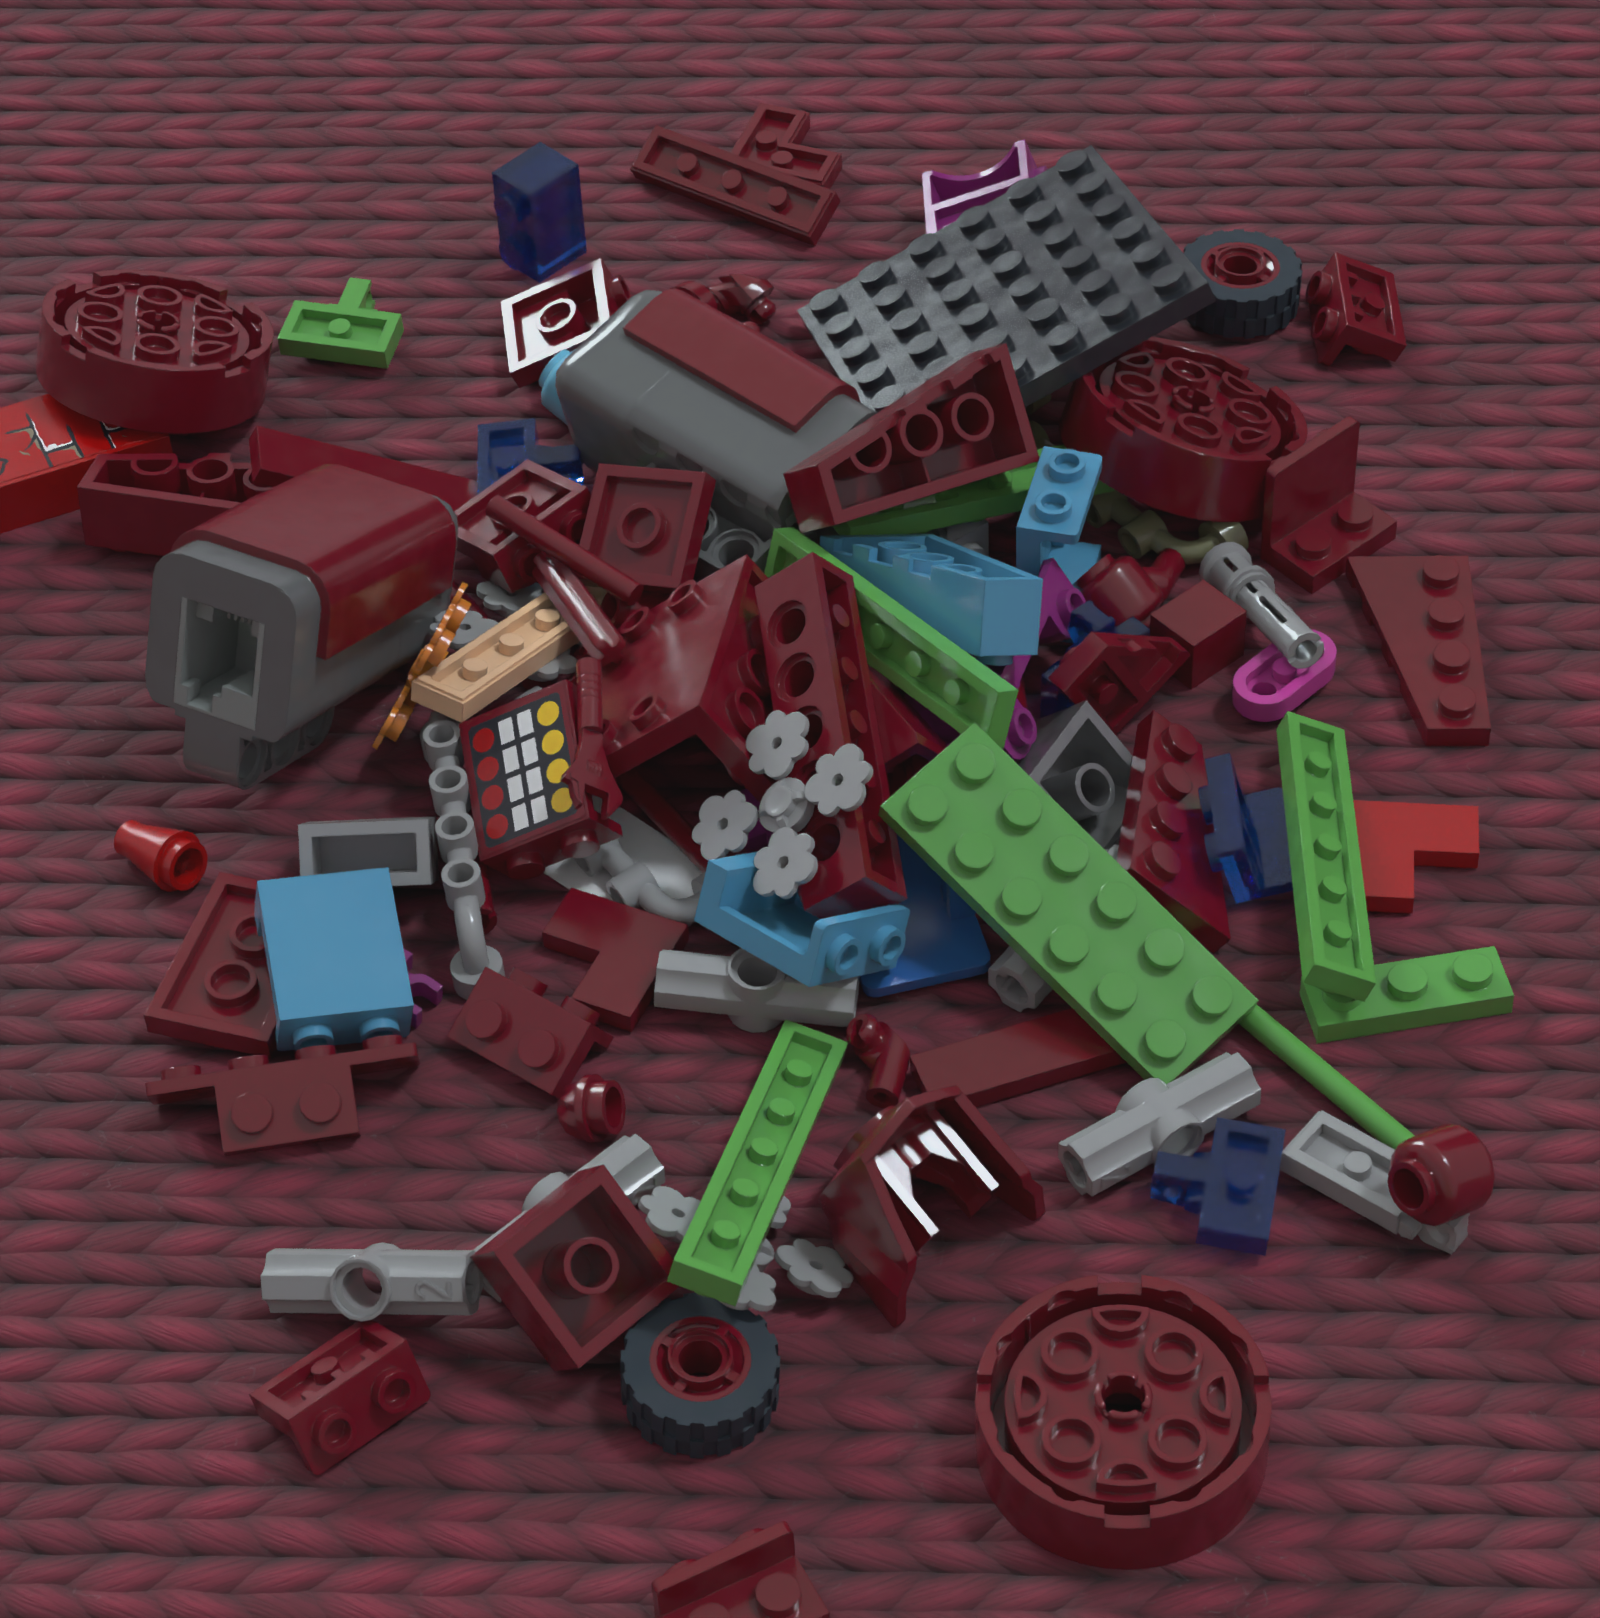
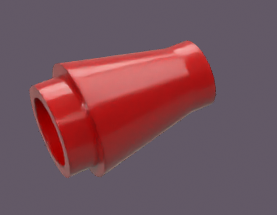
(163, 854)

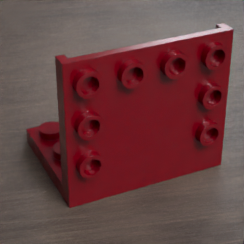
(689, 672)

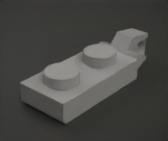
(1355, 1173)

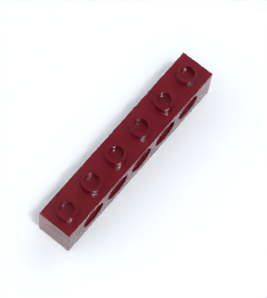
(823, 672)

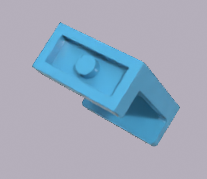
(1057, 512)
(791, 938)
(334, 958)

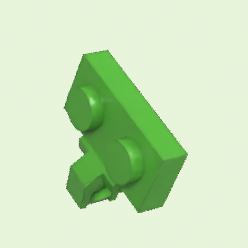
(342, 331)

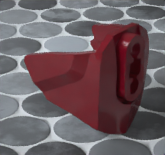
(871, 1196)

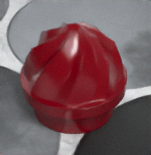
(592, 1108)

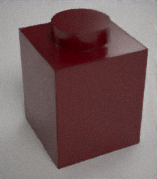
(1206, 626)

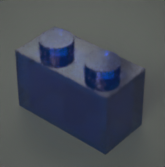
(539, 212)

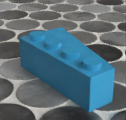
(957, 591)

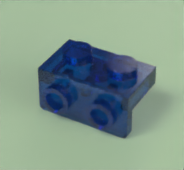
(1248, 833)

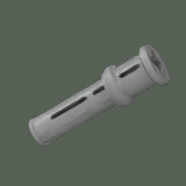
(1255, 592)

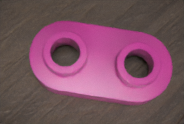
(1272, 686)

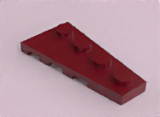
(1431, 640)
(1166, 830)

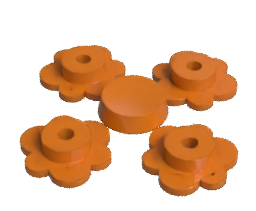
(428, 657)

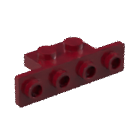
(285, 1101)

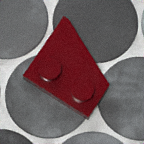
(1117, 673)

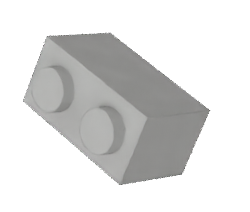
(352, 845)

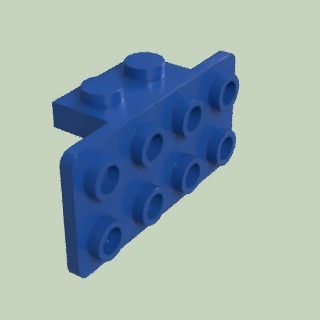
(940, 934)

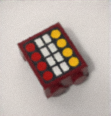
(516, 788)

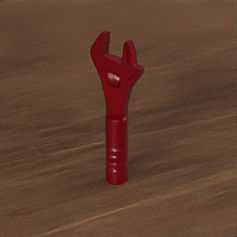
(590, 766)

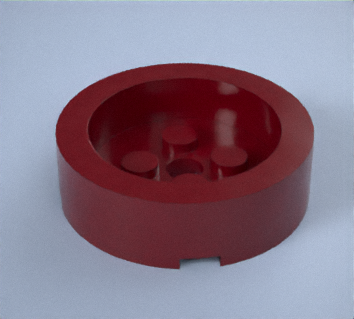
(154, 352)
(1182, 429)
(1117, 1482)

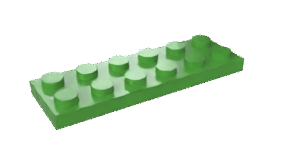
(1067, 907)

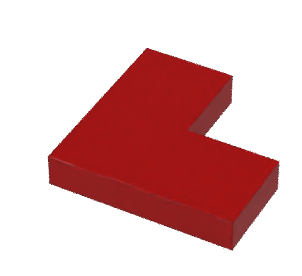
(1407, 835)

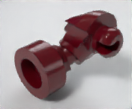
(736, 295)

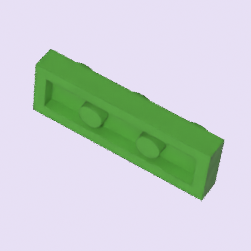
(1414, 996)

